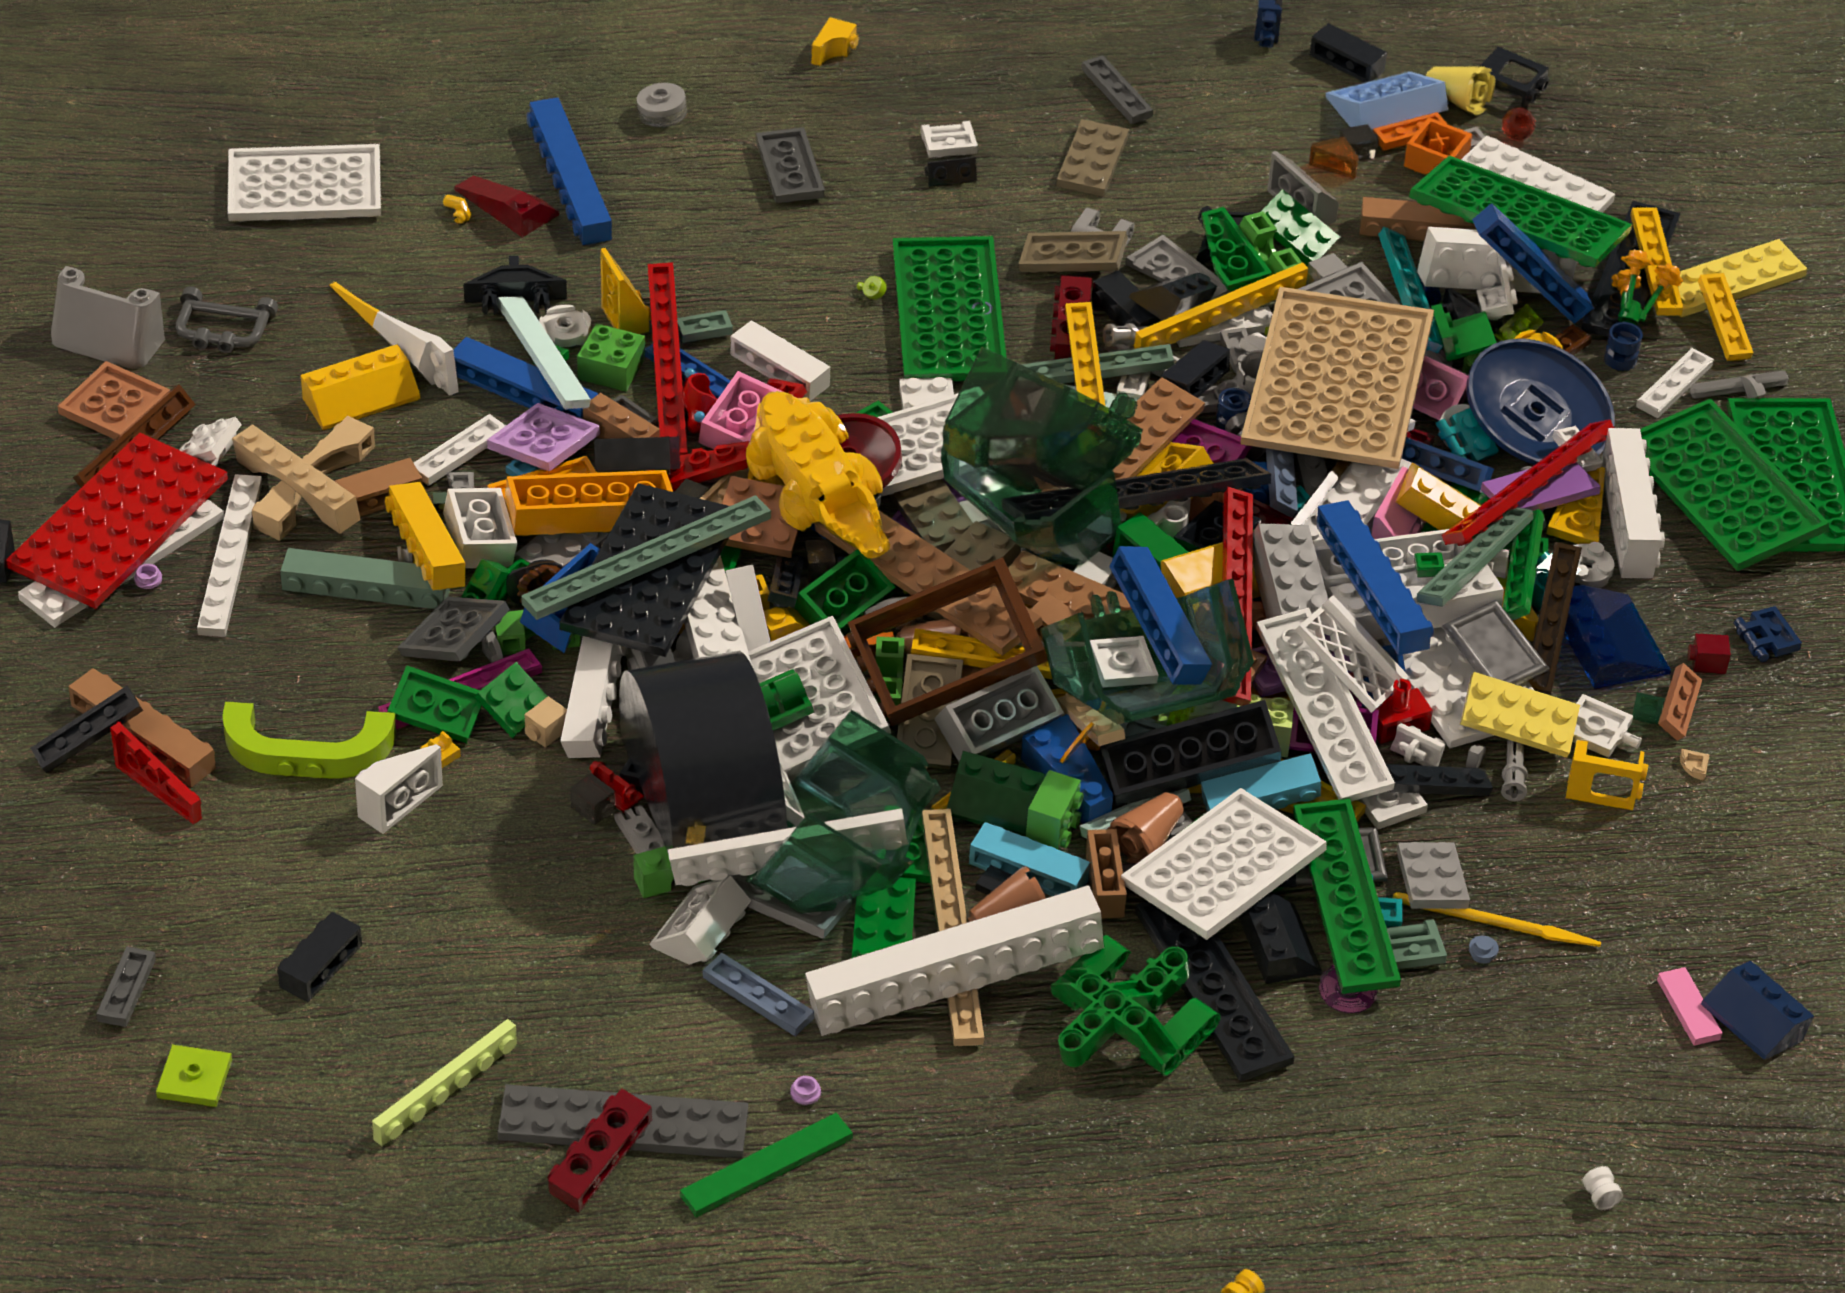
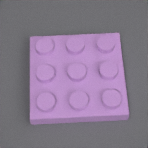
(543, 437)

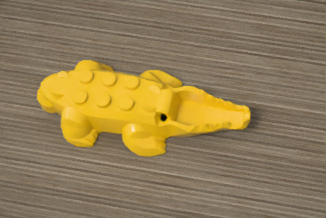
(805, 451)

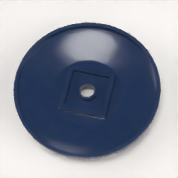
(1538, 375)

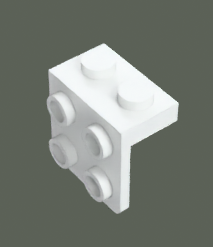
(1500, 299)

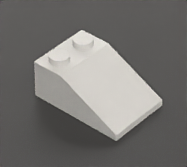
(397, 786)

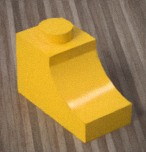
(834, 40)

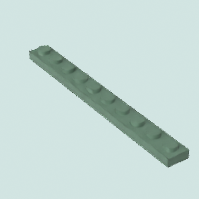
(645, 557)

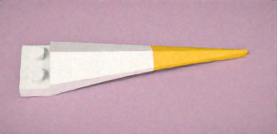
(425, 351)

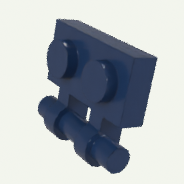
(1774, 631)

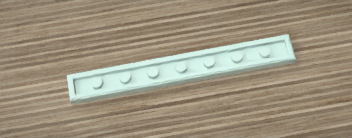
(544, 352)

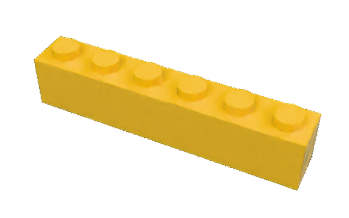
(426, 536)

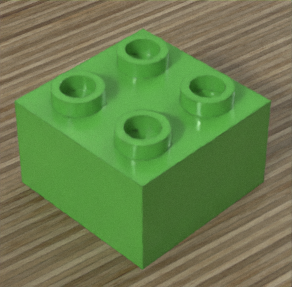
(611, 357)
(1055, 810)

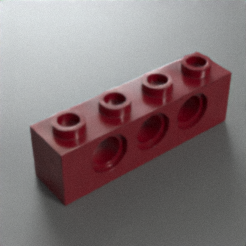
(1070, 291)
(578, 1189)

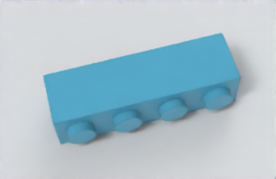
(1273, 783)
(1052, 868)

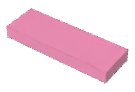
(1687, 1005)

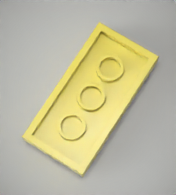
(1520, 714)

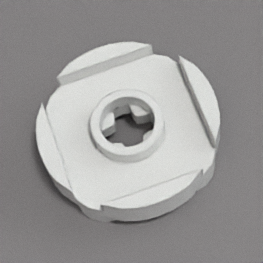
(577, 324)
(1601, 565)

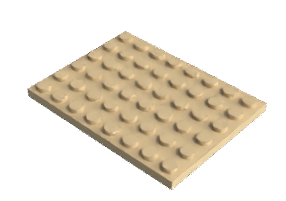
(1338, 377)

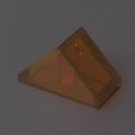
(1335, 156)

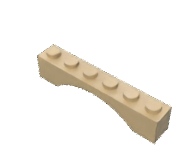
(343, 446)
(327, 498)

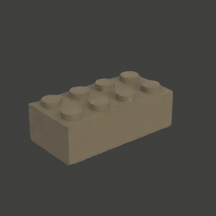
(979, 547)

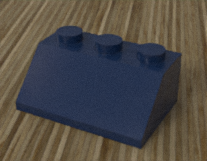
(1758, 1010)

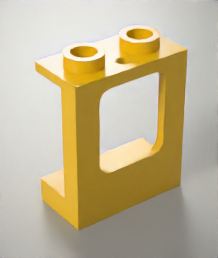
(1583, 771)

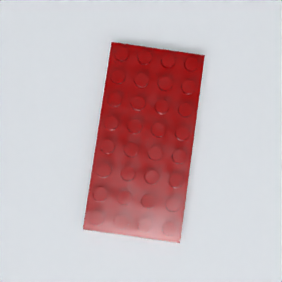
(116, 520)

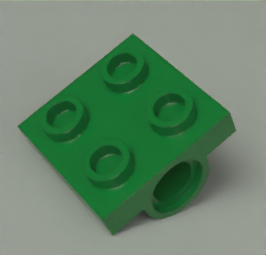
(786, 699)

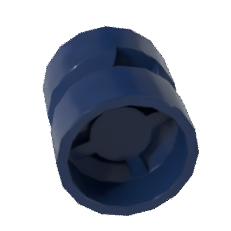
(1623, 346)
(1231, 403)

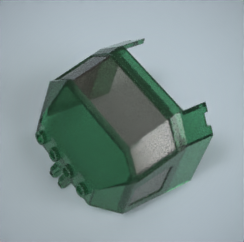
(1036, 429)

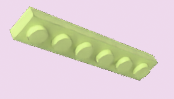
(444, 1082)

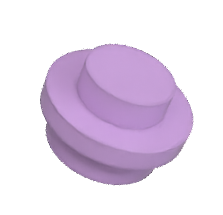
(148, 576)
(805, 1090)

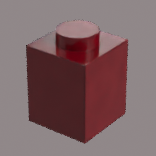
(1710, 653)

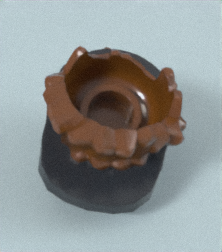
(530, 578)

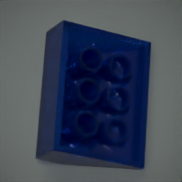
(1611, 638)

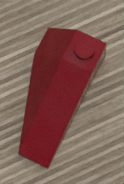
(508, 205)

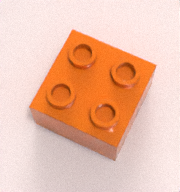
(1433, 144)

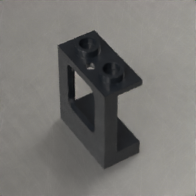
(1500, 58)

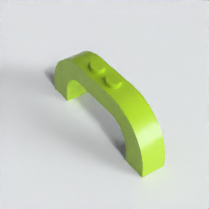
(302, 757)

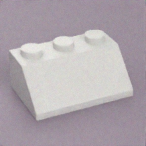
(702, 921)

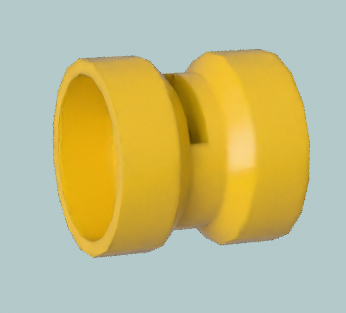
(1245, 1282)

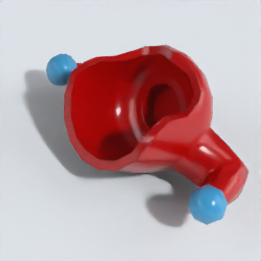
(696, 398)

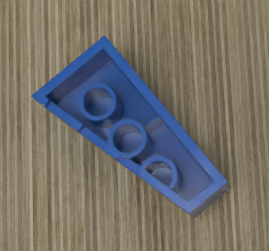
(548, 626)
(1043, 751)

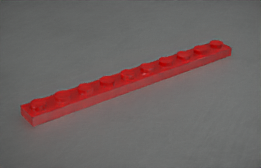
(667, 353)
(1525, 484)
(1238, 565)

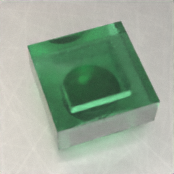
(1648, 708)

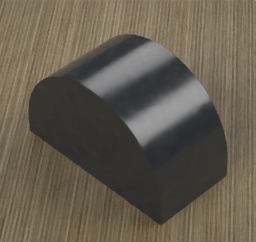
(703, 747)

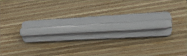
(1735, 384)

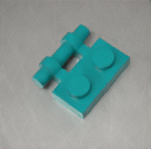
(1475, 440)

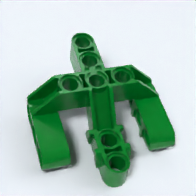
(1088, 987)

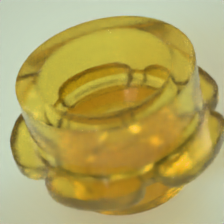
(695, 834)

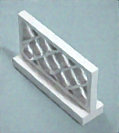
(1353, 640)

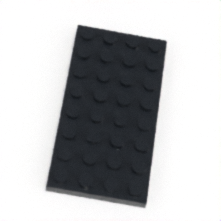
(652, 606)

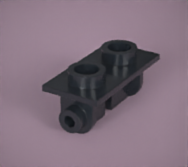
(951, 171)

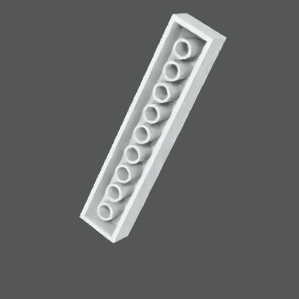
(955, 960)

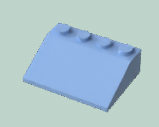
(1389, 100)

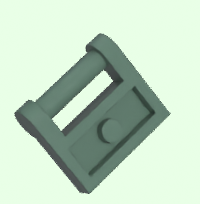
(1416, 950)

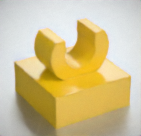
(449, 750)

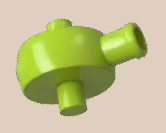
(873, 287)

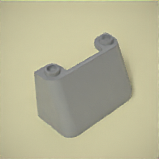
(104, 324)

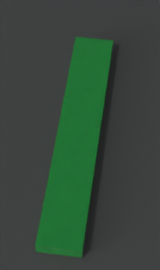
(1523, 568)
(766, 1165)

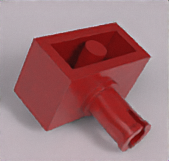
(1403, 707)

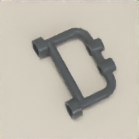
(192, 301)

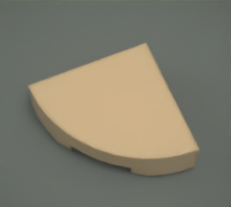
(1694, 763)

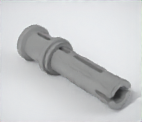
(1120, 334)
(1520, 772)

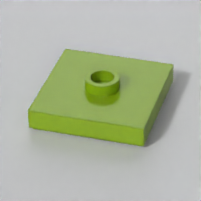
(194, 1075)

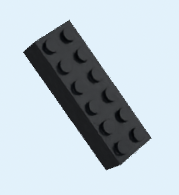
(1190, 753)

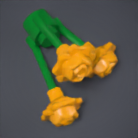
(1628, 280)

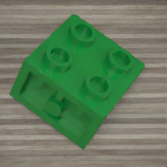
(1463, 335)

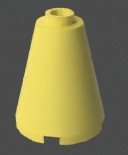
(1466, 86)

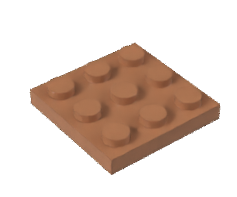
(111, 400)
(770, 536)

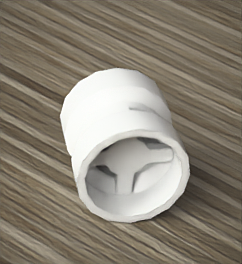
(1603, 1189)

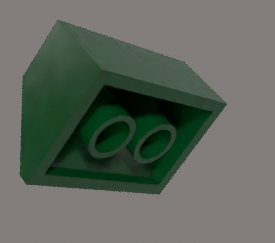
(993, 792)

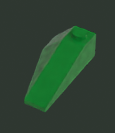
(1231, 252)

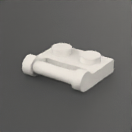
(949, 140)

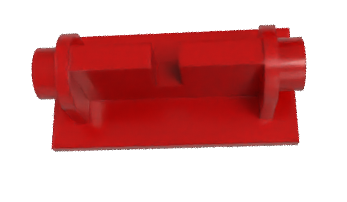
(625, 793)

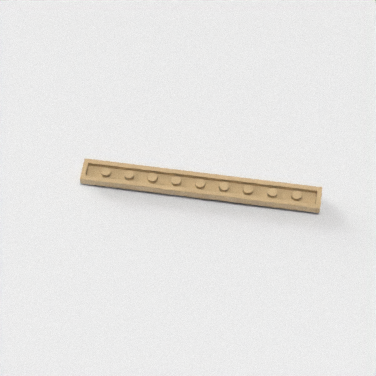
(949, 913)

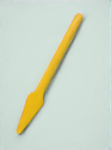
(1547, 932)

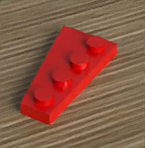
(706, 465)
(153, 775)

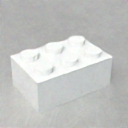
(480, 525)

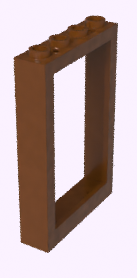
(928, 601)

